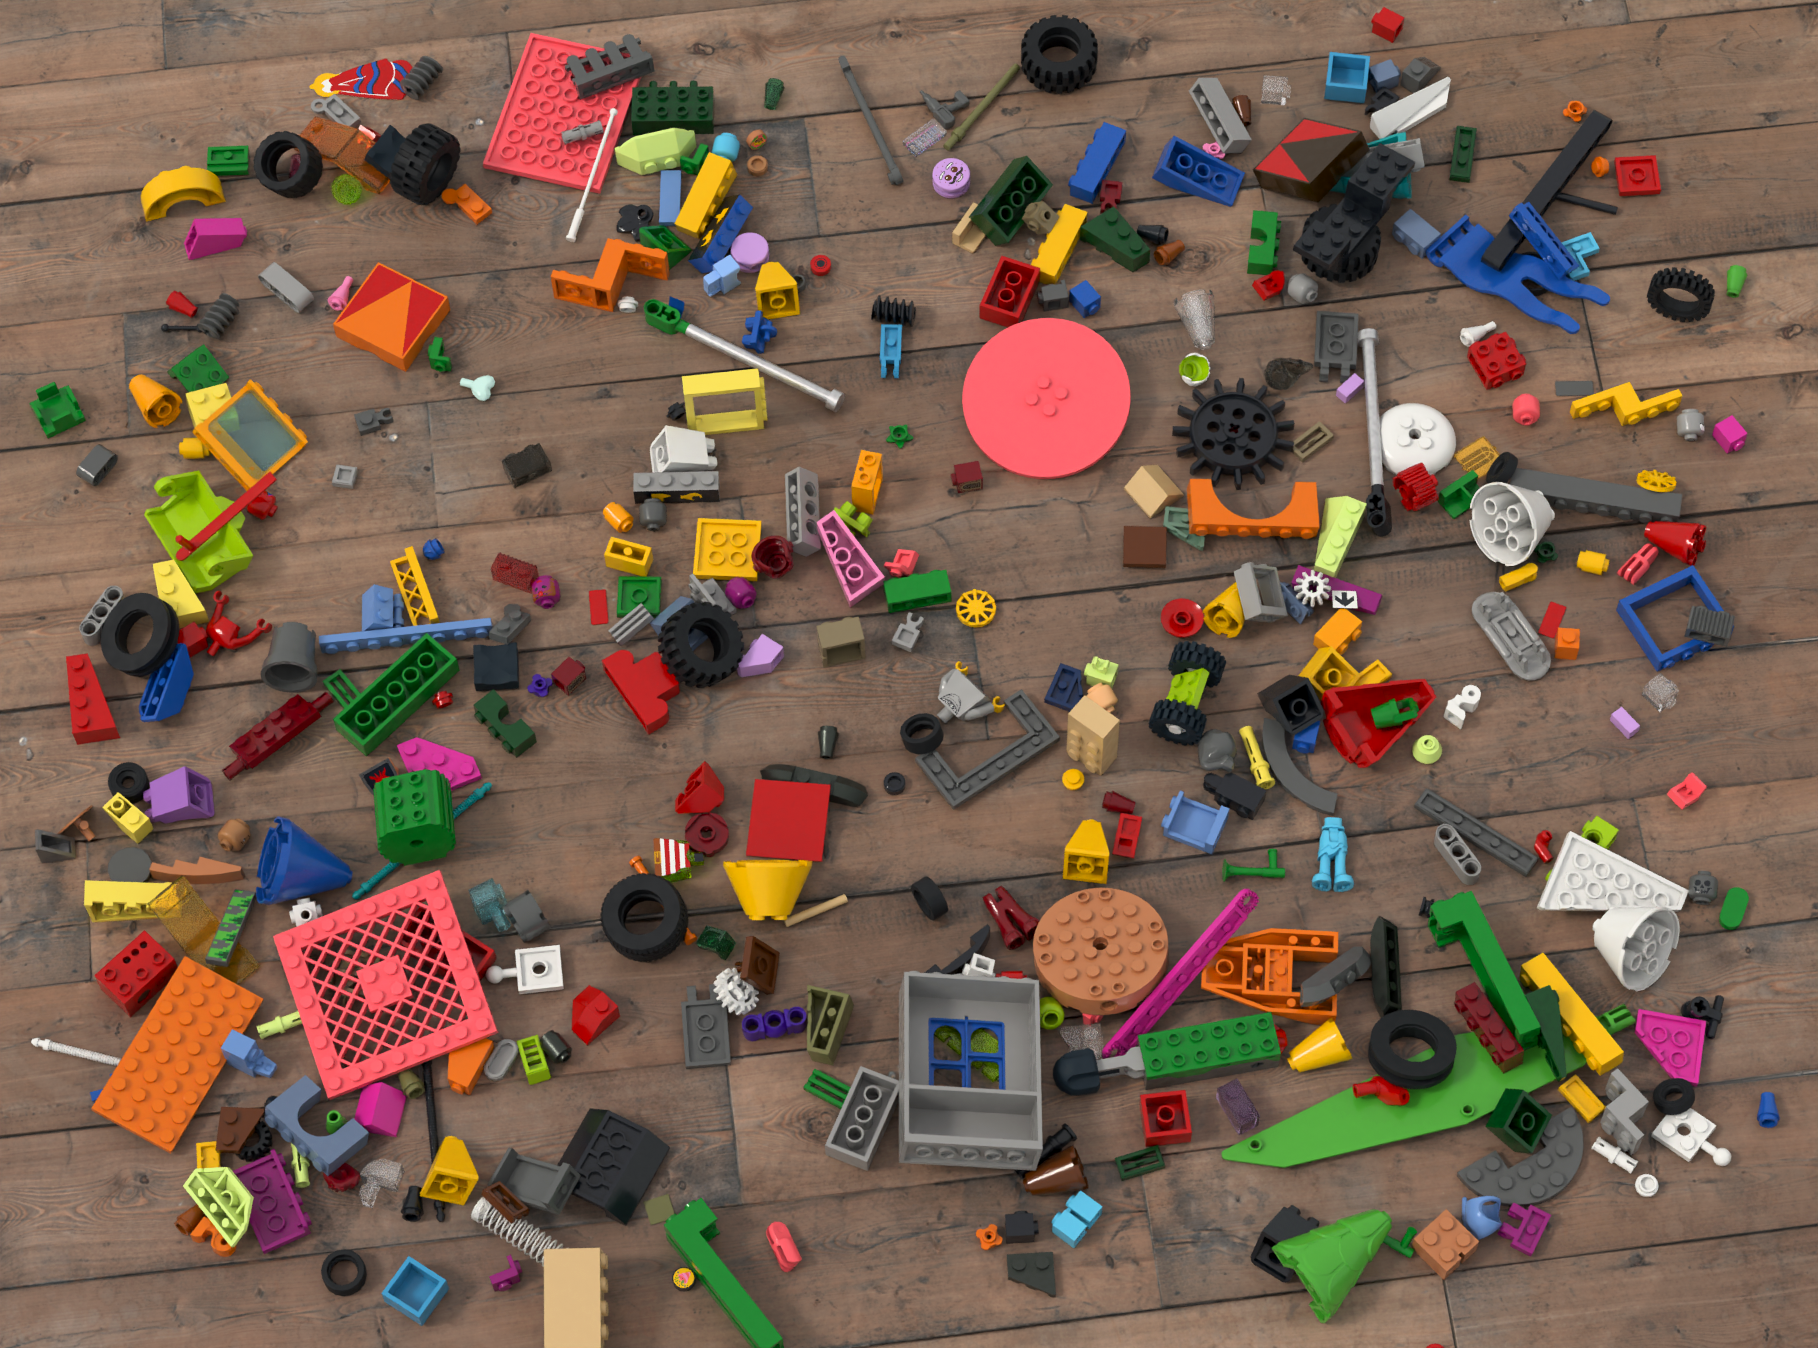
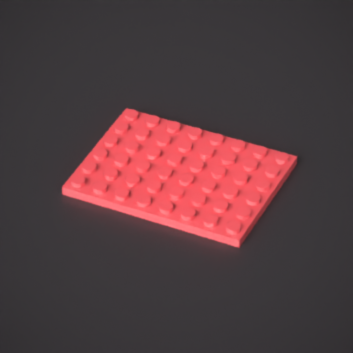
(544, 105)

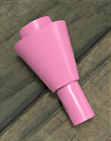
(339, 298)

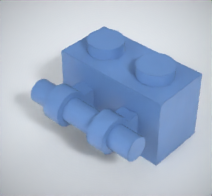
(381, 609)

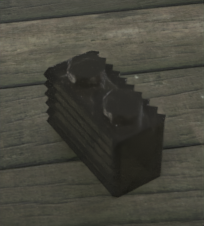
(526, 465)

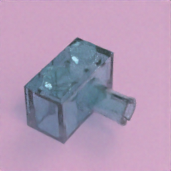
(488, 903)

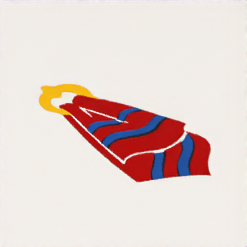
(372, 80)

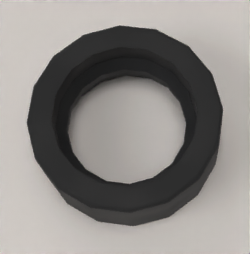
(925, 744)
(929, 898)
(334, 1258)

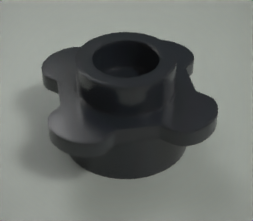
(676, 411)

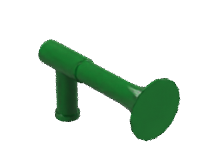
(1271, 871)
(1403, 1246)

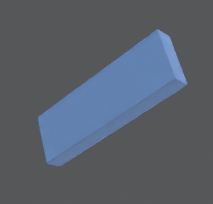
(670, 197)

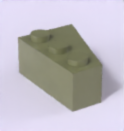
(827, 1022)

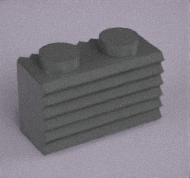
(1709, 625)

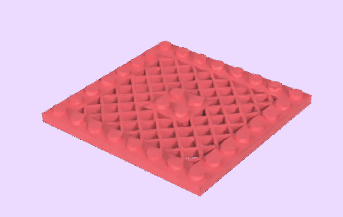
(385, 984)

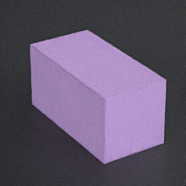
(1350, 388)
(1624, 722)

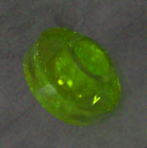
(346, 189)

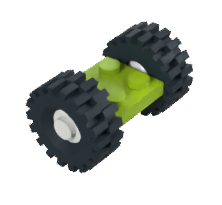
(1193, 669)

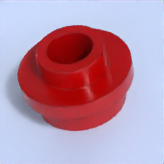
(442, 699)

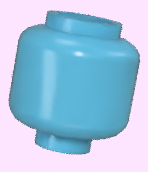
(726, 146)

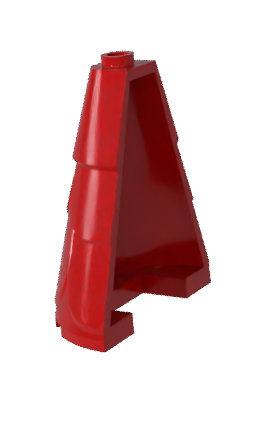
(1352, 724)

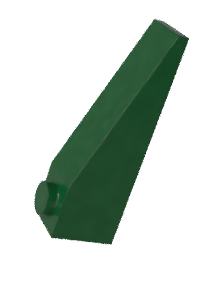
(1547, 1011)

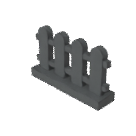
(612, 75)

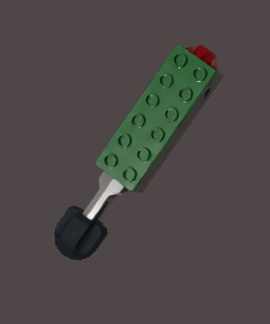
(1179, 1055)

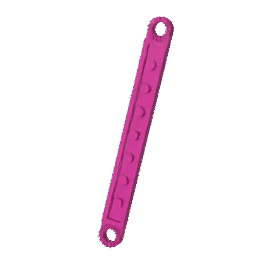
(1182, 974)

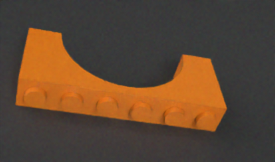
(1210, 516)

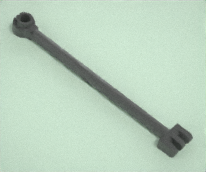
(894, 175)

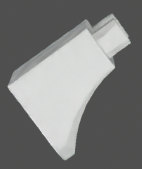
(682, 451)

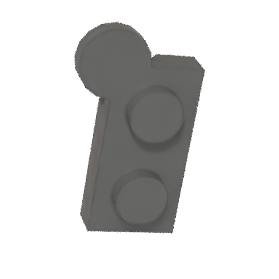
(510, 624)

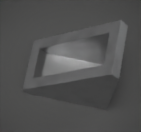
(54, 847)

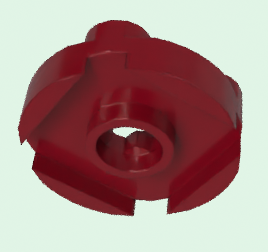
(707, 822)

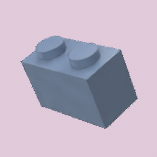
(1415, 233)

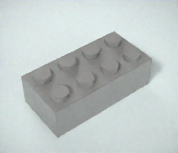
(863, 1118)

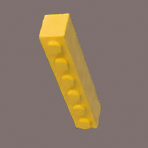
(1576, 1019)

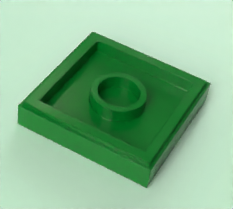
(638, 590)

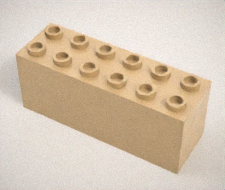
(575, 1298)

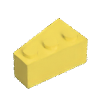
(177, 592)

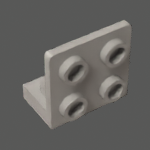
(709, 592)

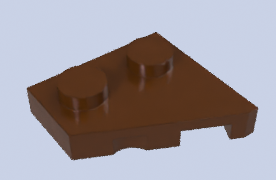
(235, 1127)

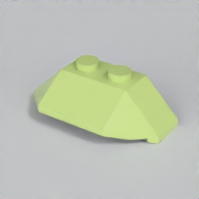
(656, 150)
(222, 1200)

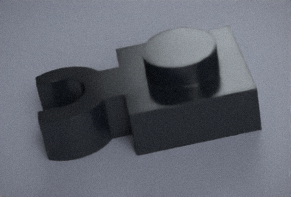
(1381, 99)

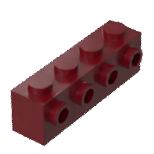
(1489, 1027)

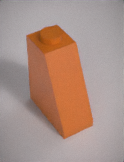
(467, 1065)

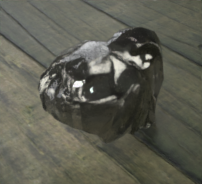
(1284, 372)

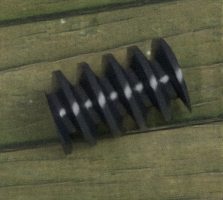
(894, 311)

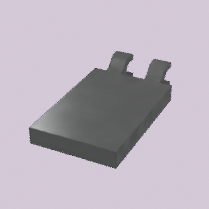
(1335, 343)
(705, 1031)

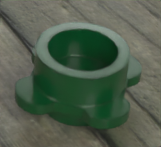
(1548, 547)

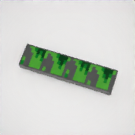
(231, 928)

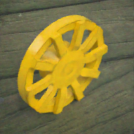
(1656, 481)
(975, 608)

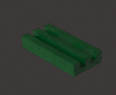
(1141, 1171)

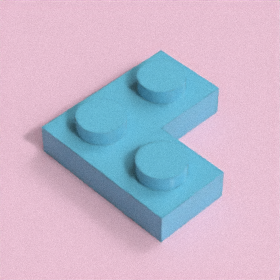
(1580, 248)

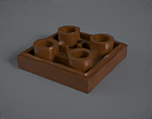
(1144, 546)

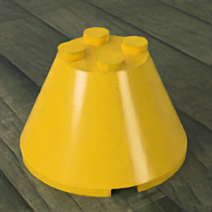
(767, 885)

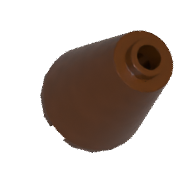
(1057, 1174)

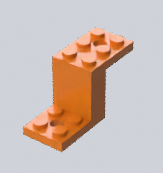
(615, 263)

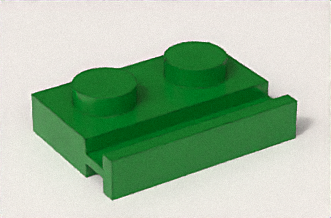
(228, 160)

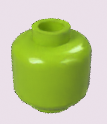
(1050, 1013)

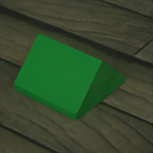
(664, 239)

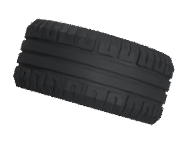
(628, 894)

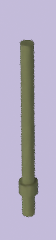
(959, 132)

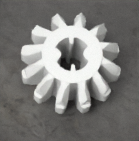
(1321, 588)

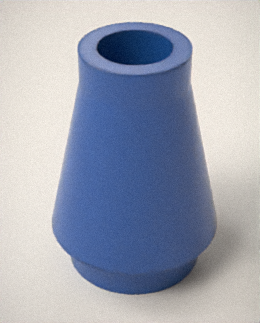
(1768, 1112)

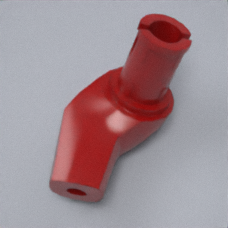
(1385, 1091)

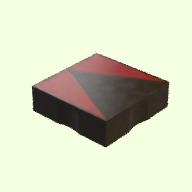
(1311, 159)

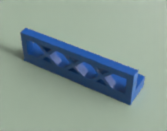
(1543, 240)

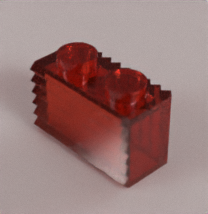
(514, 572)

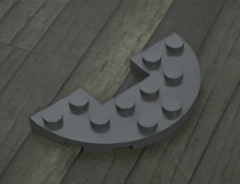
(1537, 1176)

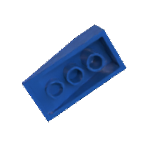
(1197, 172)

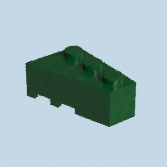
(1117, 239)

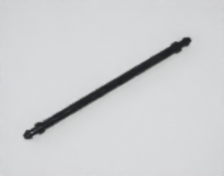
(432, 1126)

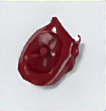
(342, 1178)

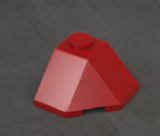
(701, 793)
(592, 1014)

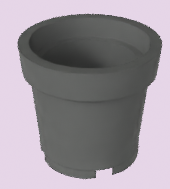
(291, 659)

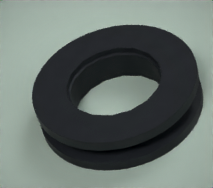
(159, 647)
(1404, 1072)

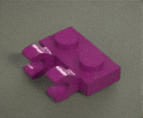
(1530, 1229)

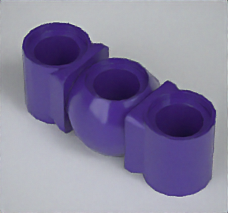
(784, 1019)

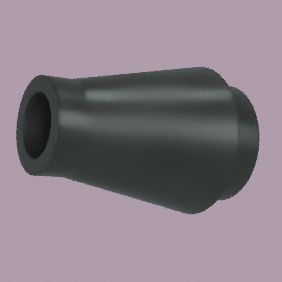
(827, 741)

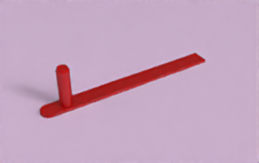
(189, 547)

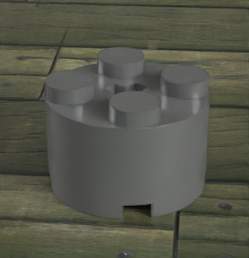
(526, 916)

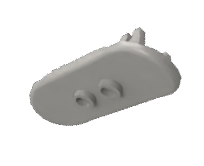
(1511, 635)

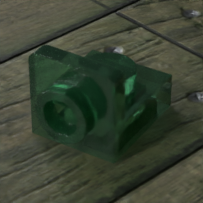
(716, 941)

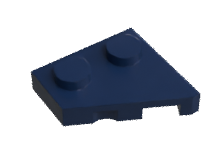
(1065, 688)

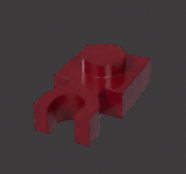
(1110, 194)

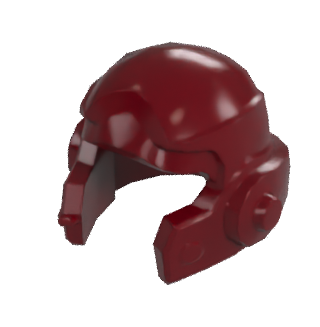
(773, 556)

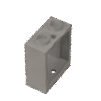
(1271, 592)

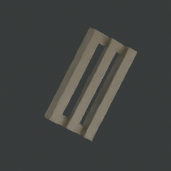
(1299, 452)

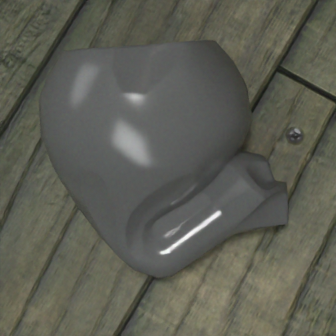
(1217, 750)

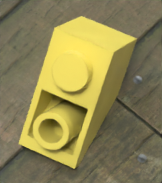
(128, 818)

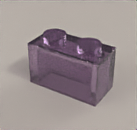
(1238, 1106)

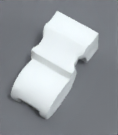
(1466, 702)

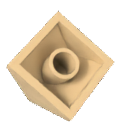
(1152, 490)

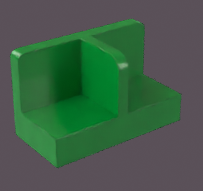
(1458, 495)

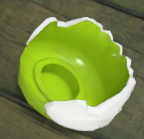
(1194, 369)

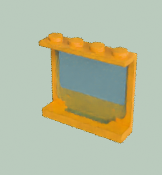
(250, 435)

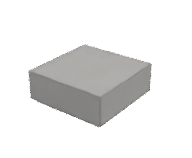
(344, 476)

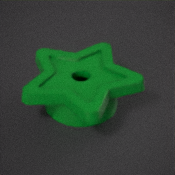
(899, 430)

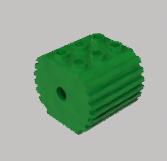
(414, 817)

